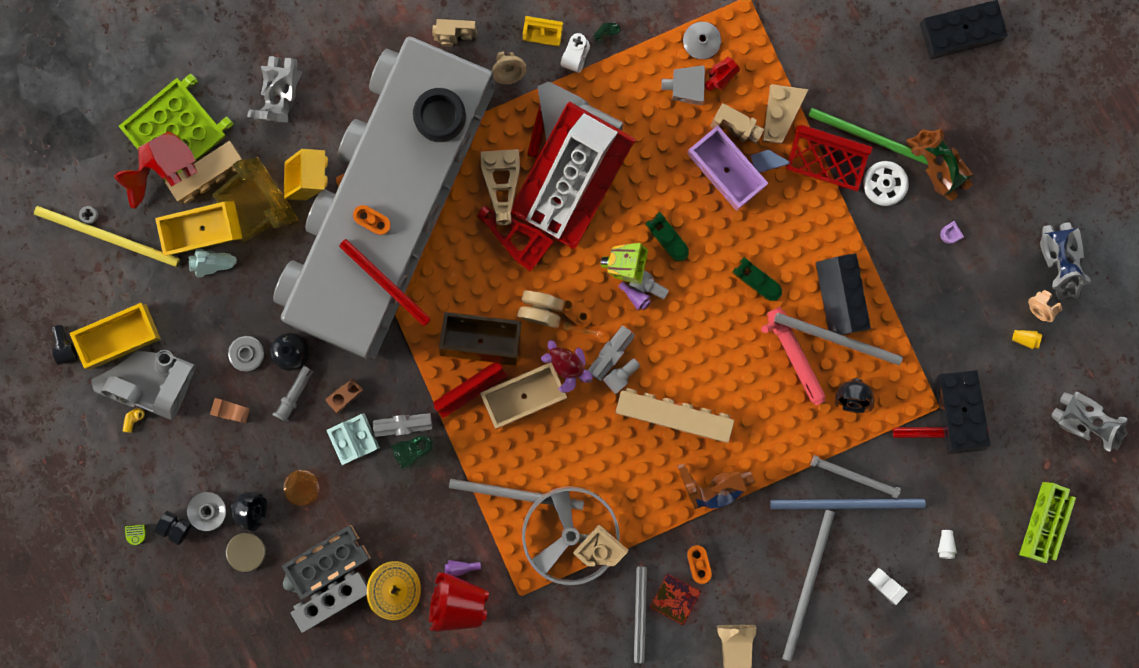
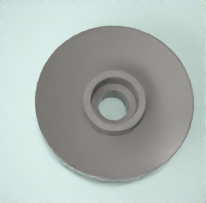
(700, 49)
(197, 515)

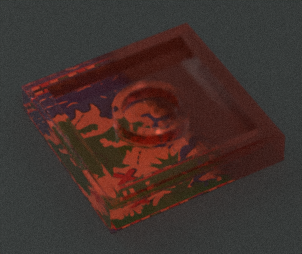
(675, 599)

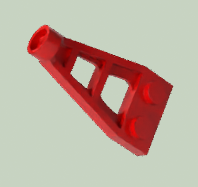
(534, 250)

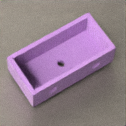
(718, 152)

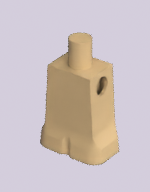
(737, 645)

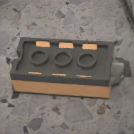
(324, 563)

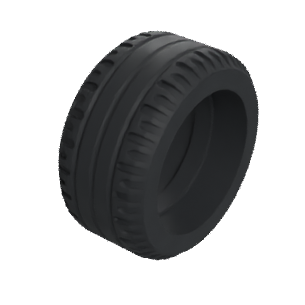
(433, 95)

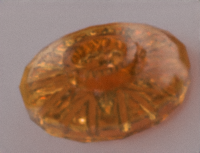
(301, 487)

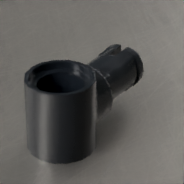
(64, 350)

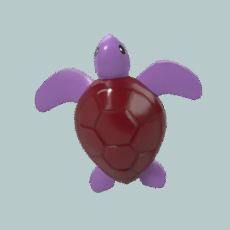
(568, 365)

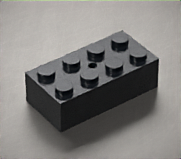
(946, 34)
(962, 429)

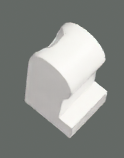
(887, 586)

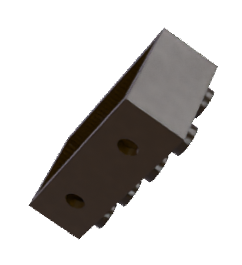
(462, 332)

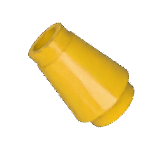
(1027, 338)

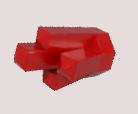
(722, 74)

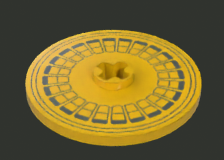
(381, 583)

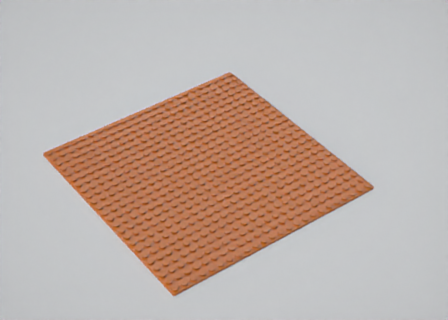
(692, 346)

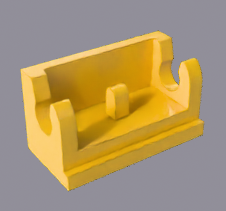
(542, 31)

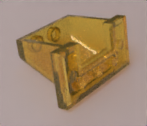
(256, 199)

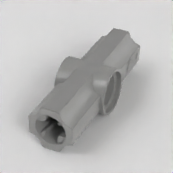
(611, 353)
(402, 425)

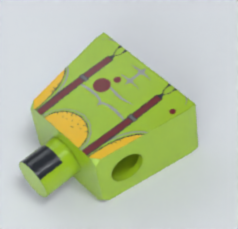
(626, 262)

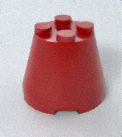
(456, 604)

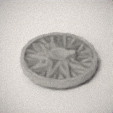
(246, 353)

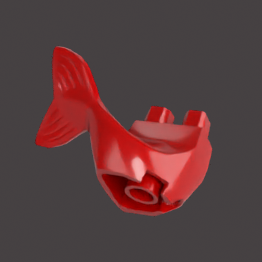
(163, 155)

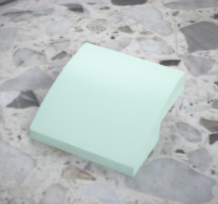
(353, 439)

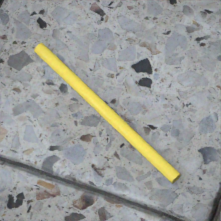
(106, 236)

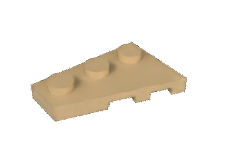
(781, 111)

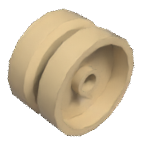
(541, 307)

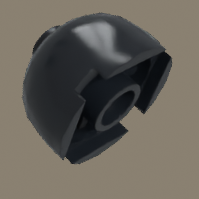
(289, 351)
(855, 396)
(248, 510)

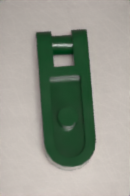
(668, 238)
(758, 280)

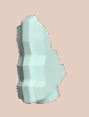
(209, 262)

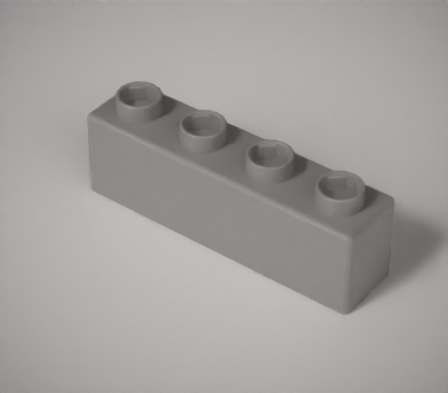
(395, 175)

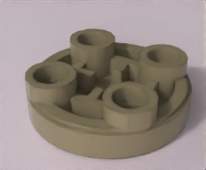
(245, 552)

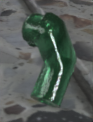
(608, 28)

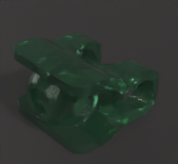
(408, 452)

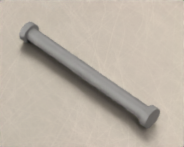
(855, 476)

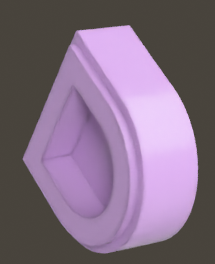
(951, 233)

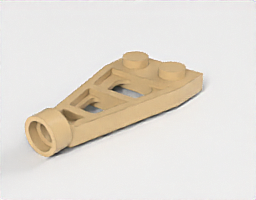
(501, 161)

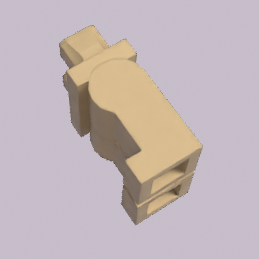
(737, 124)

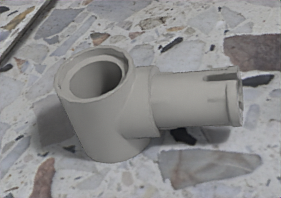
(649, 285)
(618, 378)

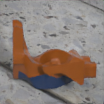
(721, 490)

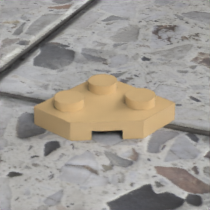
(600, 549)

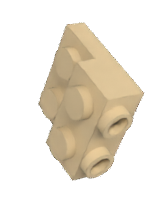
(448, 31)

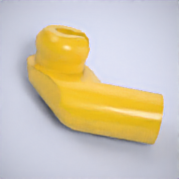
(132, 417)

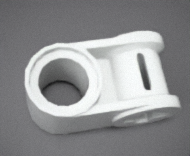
(575, 56)

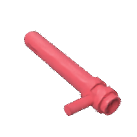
(796, 357)

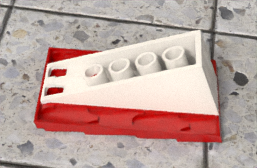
(572, 175)

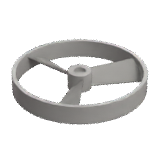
(570, 534)

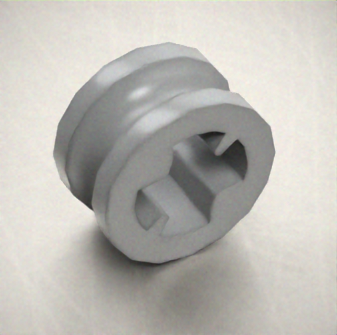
(84, 210)

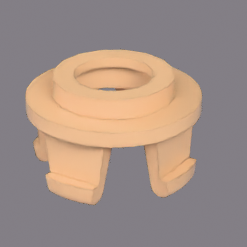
(1041, 310)

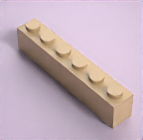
(674, 416)

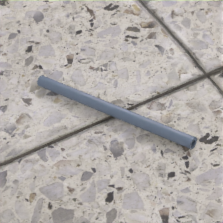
(847, 504)

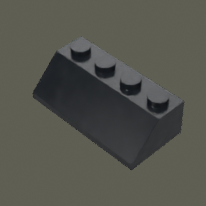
(843, 294)

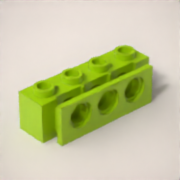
(1042, 515)

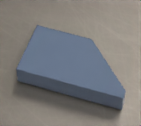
(767, 161)

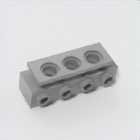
(303, 615)

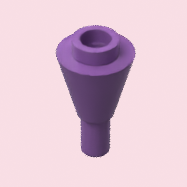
(639, 299)
(459, 568)

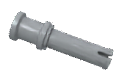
(289, 402)

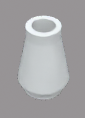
(947, 545)

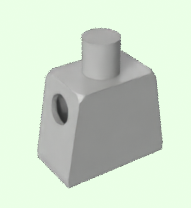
(686, 85)

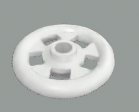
(897, 172)

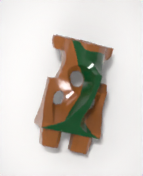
(953, 169)

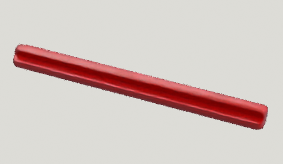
(384, 282)

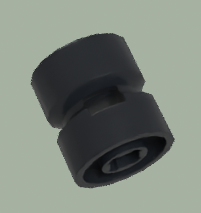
(172, 527)

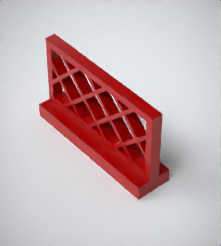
(832, 141)
(469, 389)

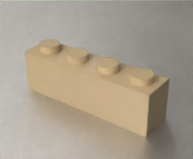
(209, 170)

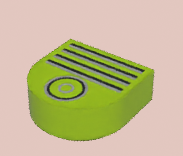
(135, 534)

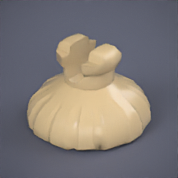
(508, 68)

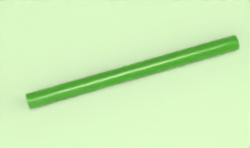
(865, 134)

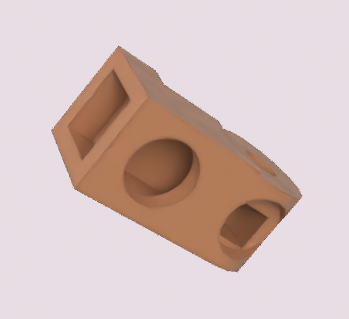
(344, 396)
(229, 411)

